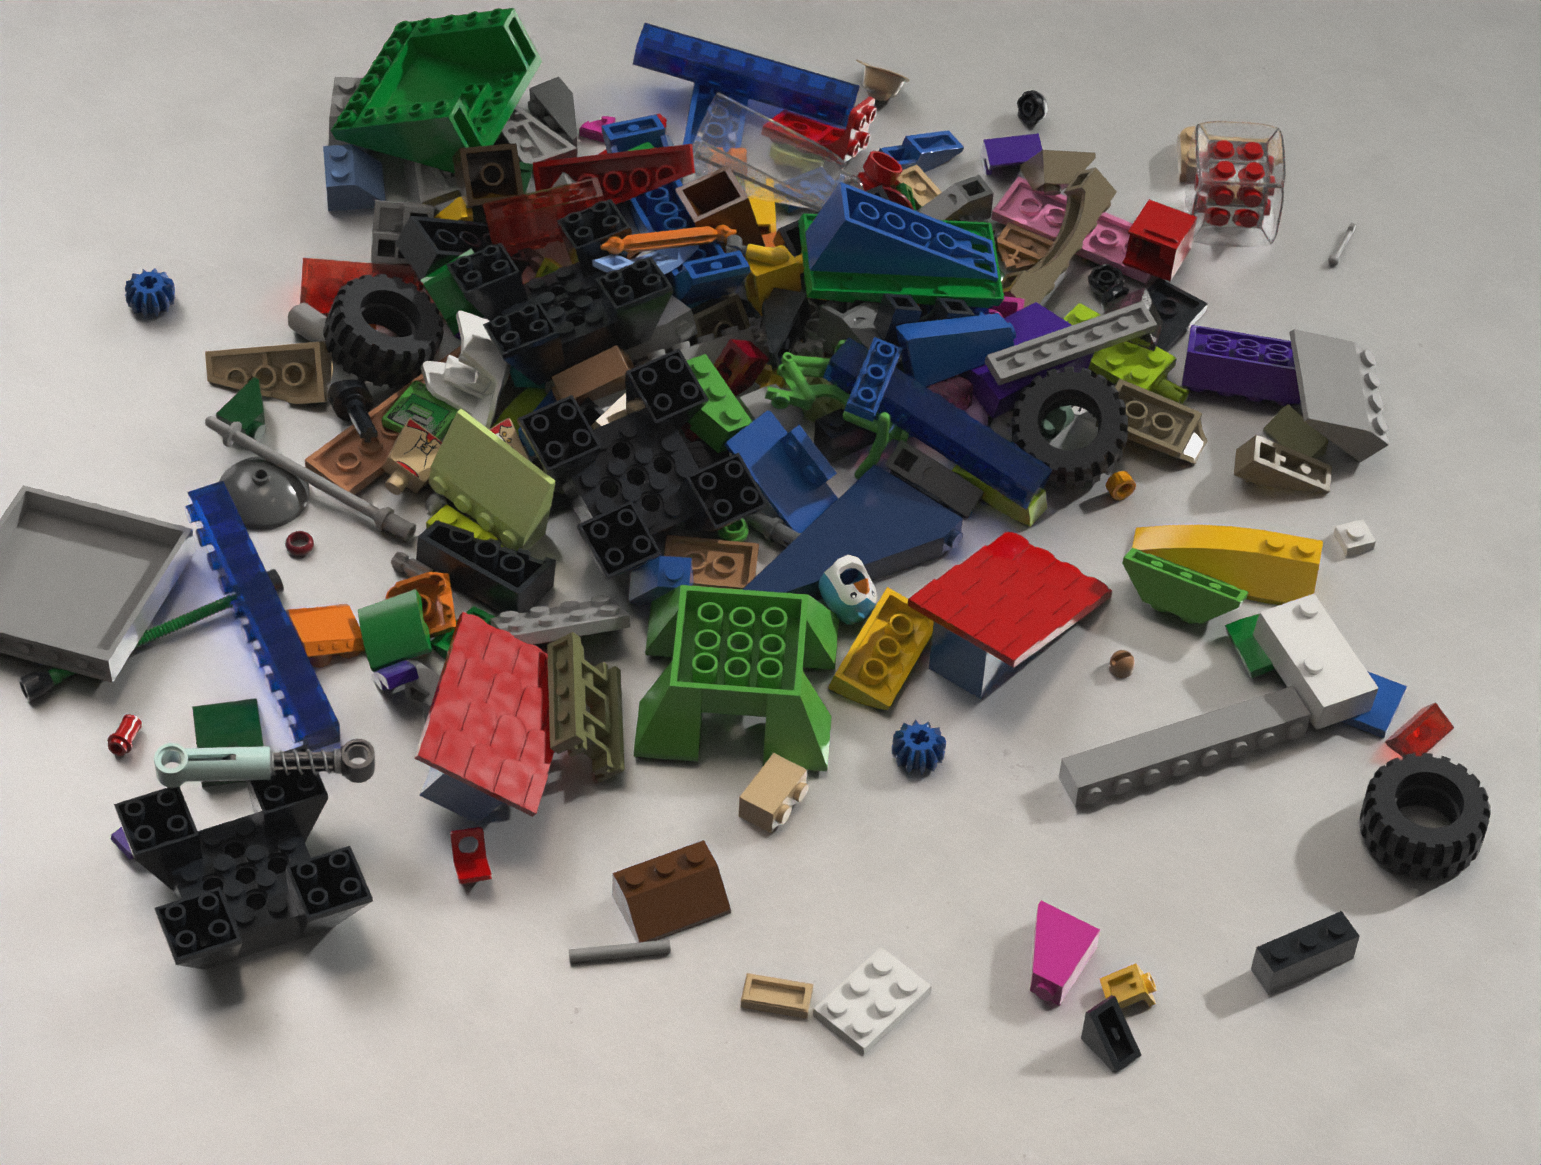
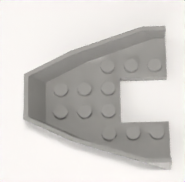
(534, 144)

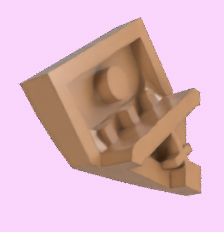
(1021, 248)

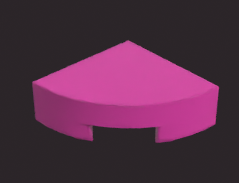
(594, 129)

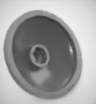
(265, 493)

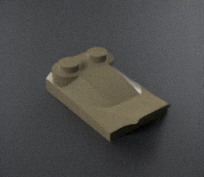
(1162, 423)

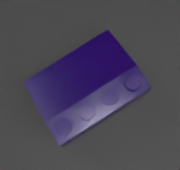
(1028, 324)
(1241, 365)

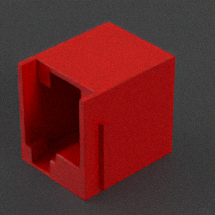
(1159, 240)

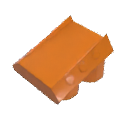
(435, 599)
(327, 632)

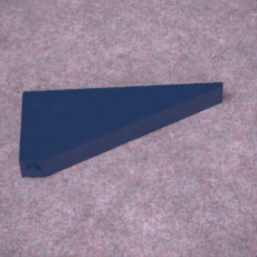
(874, 520)

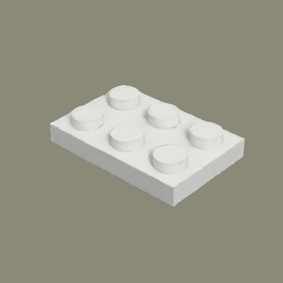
(872, 1001)

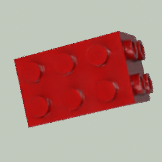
(842, 142)

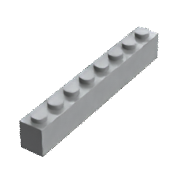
(1184, 746)

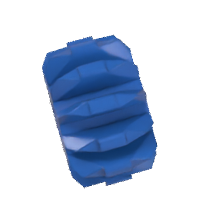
(150, 292)
(918, 747)

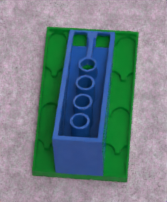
(877, 247)

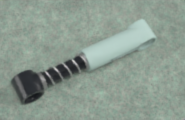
(259, 763)

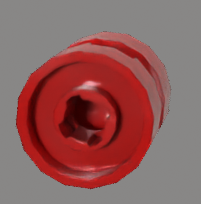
(879, 170)

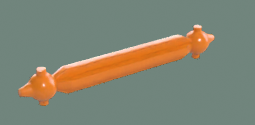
(667, 239)

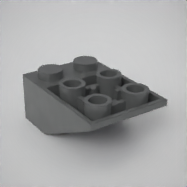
(850, 320)

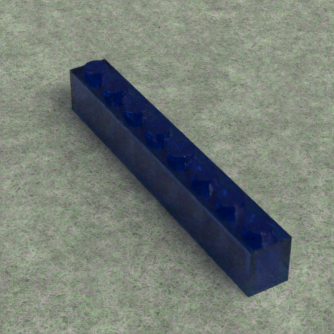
(745, 74)
(947, 429)

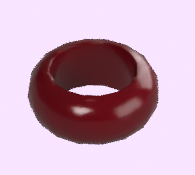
(299, 551)

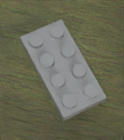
(549, 624)

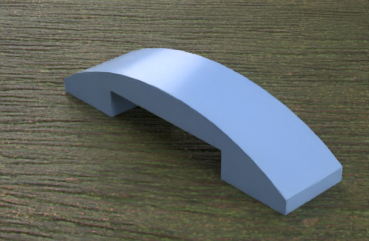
(665, 259)

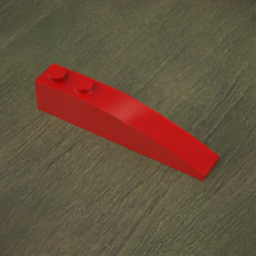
(621, 173)

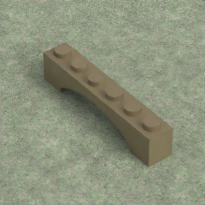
(1087, 199)

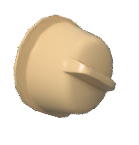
(881, 82)

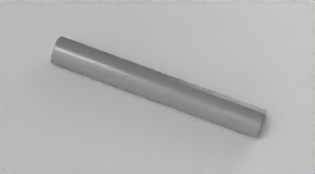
(619, 951)

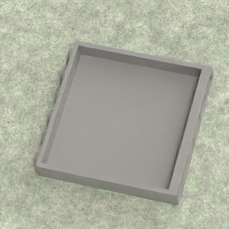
(83, 580)

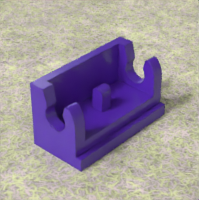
(1009, 151)

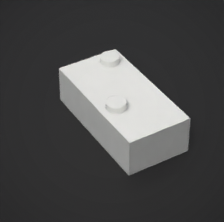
(1315, 660)

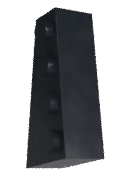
(486, 569)

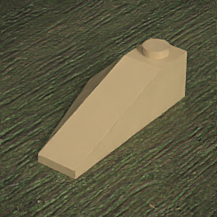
(285, 372)

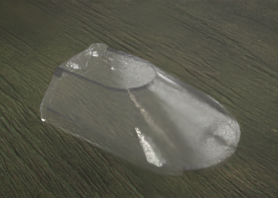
(767, 157)

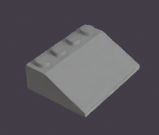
(1340, 392)

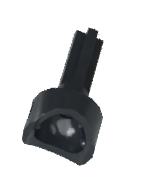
(352, 403)

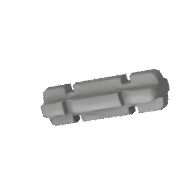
(411, 566)

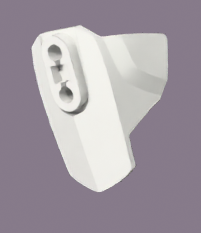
(475, 377)

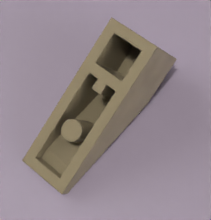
(1280, 467)

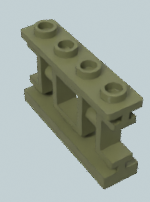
(573, 686)

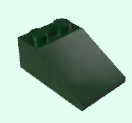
(227, 726)

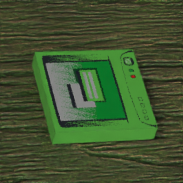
(423, 409)

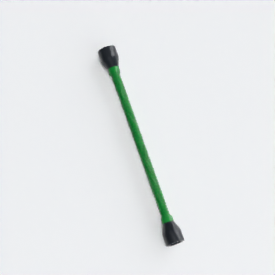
(39, 683)

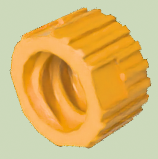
(1120, 485)

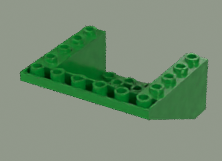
(441, 87)

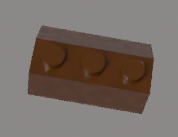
(670, 893)

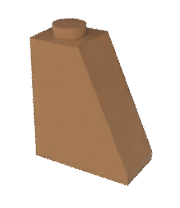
(594, 377)

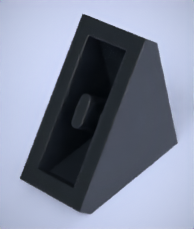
(1109, 1035)

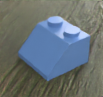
(352, 178)

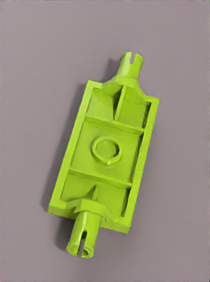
(1132, 362)

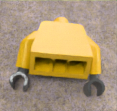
(768, 269)

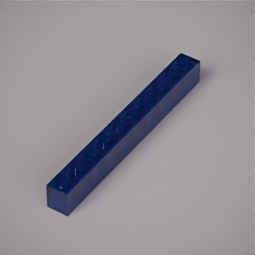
(262, 617)

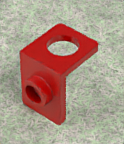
(473, 865)

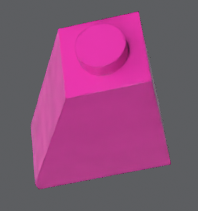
(1059, 952)

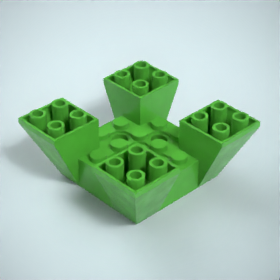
(738, 658)

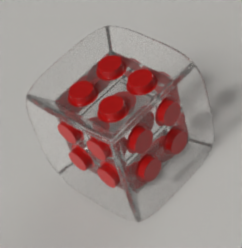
(1236, 183)

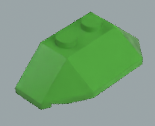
(1180, 589)

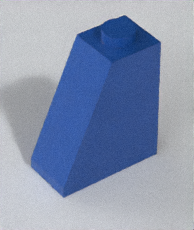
(659, 578)

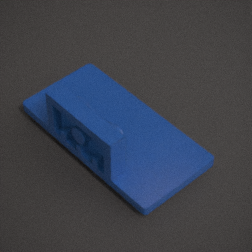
(786, 469)

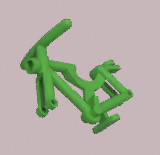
(804, 395)

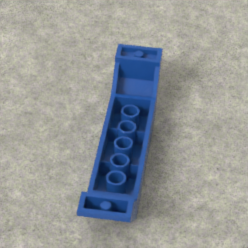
(708, 270)

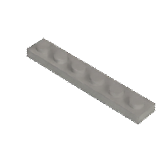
(1070, 343)

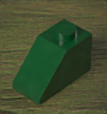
(247, 409)

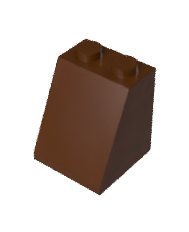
(721, 201)

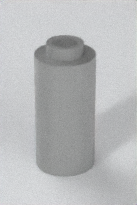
(307, 322)

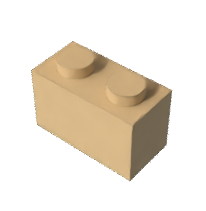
(773, 793)

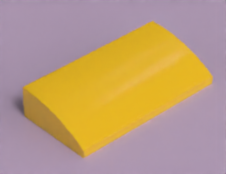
(883, 653)

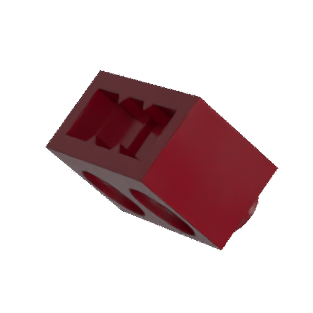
(740, 364)

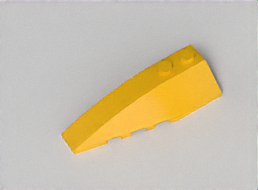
(1262, 562)

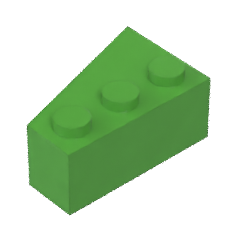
(722, 414)

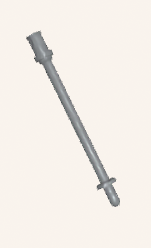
(383, 518)

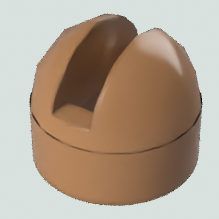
(1124, 666)

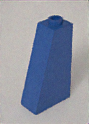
(951, 346)

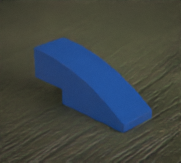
(925, 150)

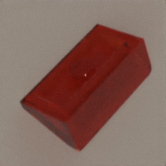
(1420, 731)

